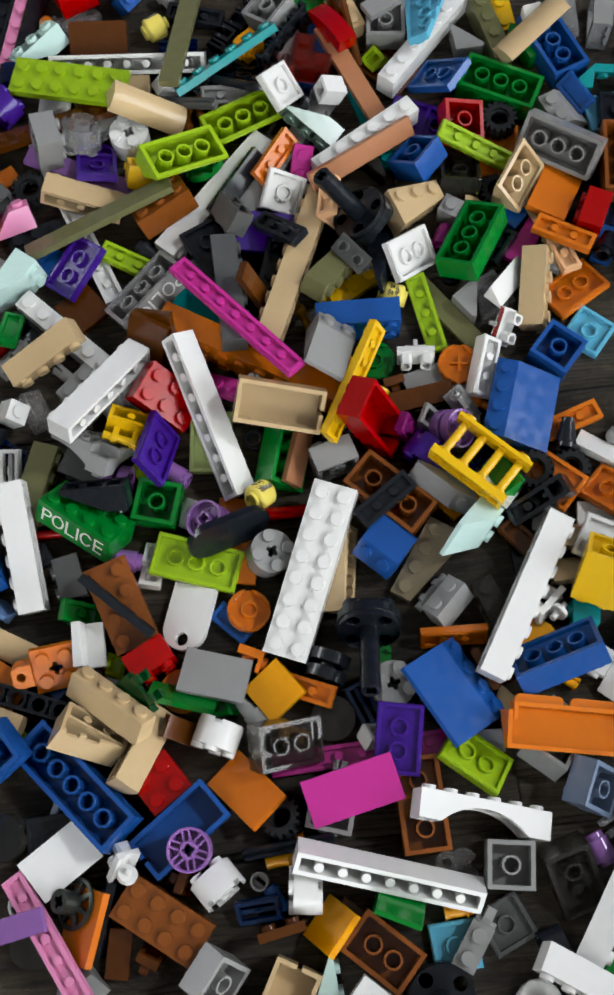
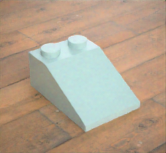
(17, 277)
(474, 528)

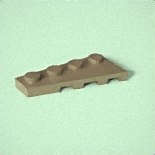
(423, 560)

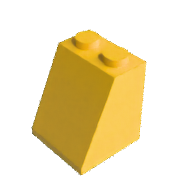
(596, 573)

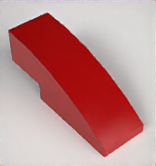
(332, 27)

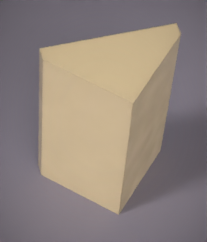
(518, 177)

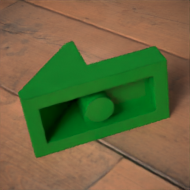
(74, 610)

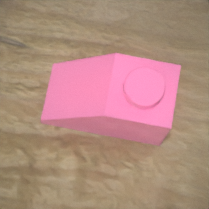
(16, 219)

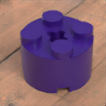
(10, 109)
(418, 448)

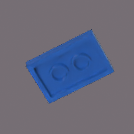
(439, 75)

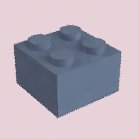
(590, 786)

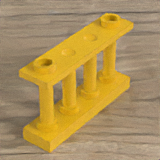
(477, 480)

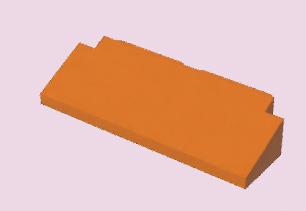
(549, 725)

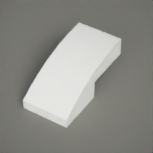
(149, 581)

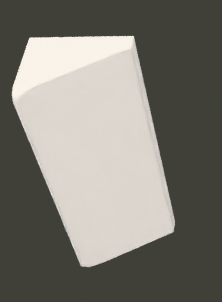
(505, 284)
(483, 366)
(595, 448)

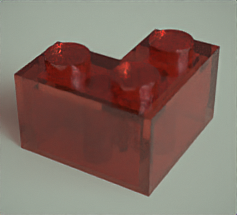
(306, 63)

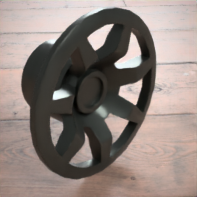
(68, 902)

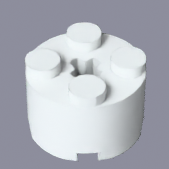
(126, 136)
(217, 736)
(216, 883)
(305, 895)

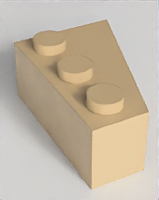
(85, 737)

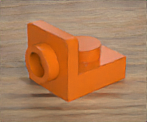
(254, 654)

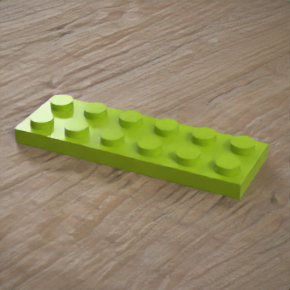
(64, 81)

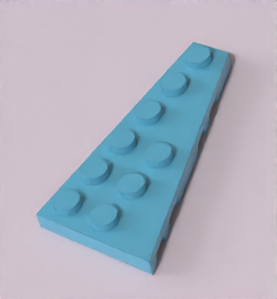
(421, 19)

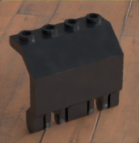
(237, 24)

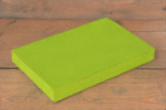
(478, 763)

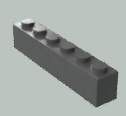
(225, 266)

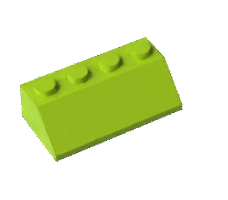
(241, 116)
(180, 153)

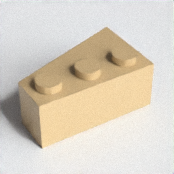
(412, 204)

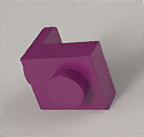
(404, 426)

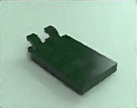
(132, 685)

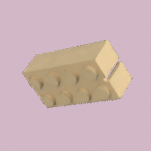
(279, 404)
(291, 980)

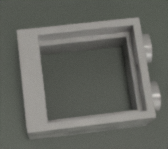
(599, 23)

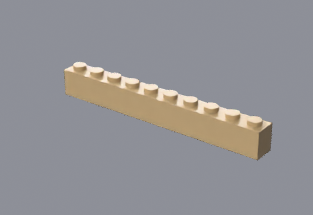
(291, 269)

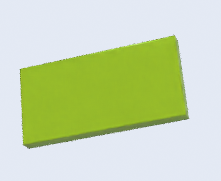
(174, 562)

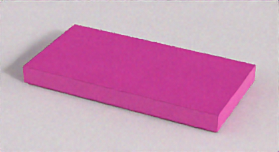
(352, 790)

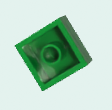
(157, 506)

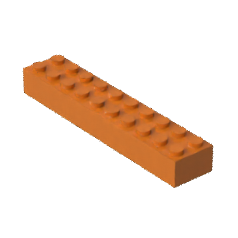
(244, 361)

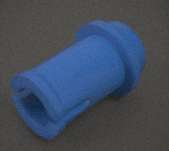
(273, 889)

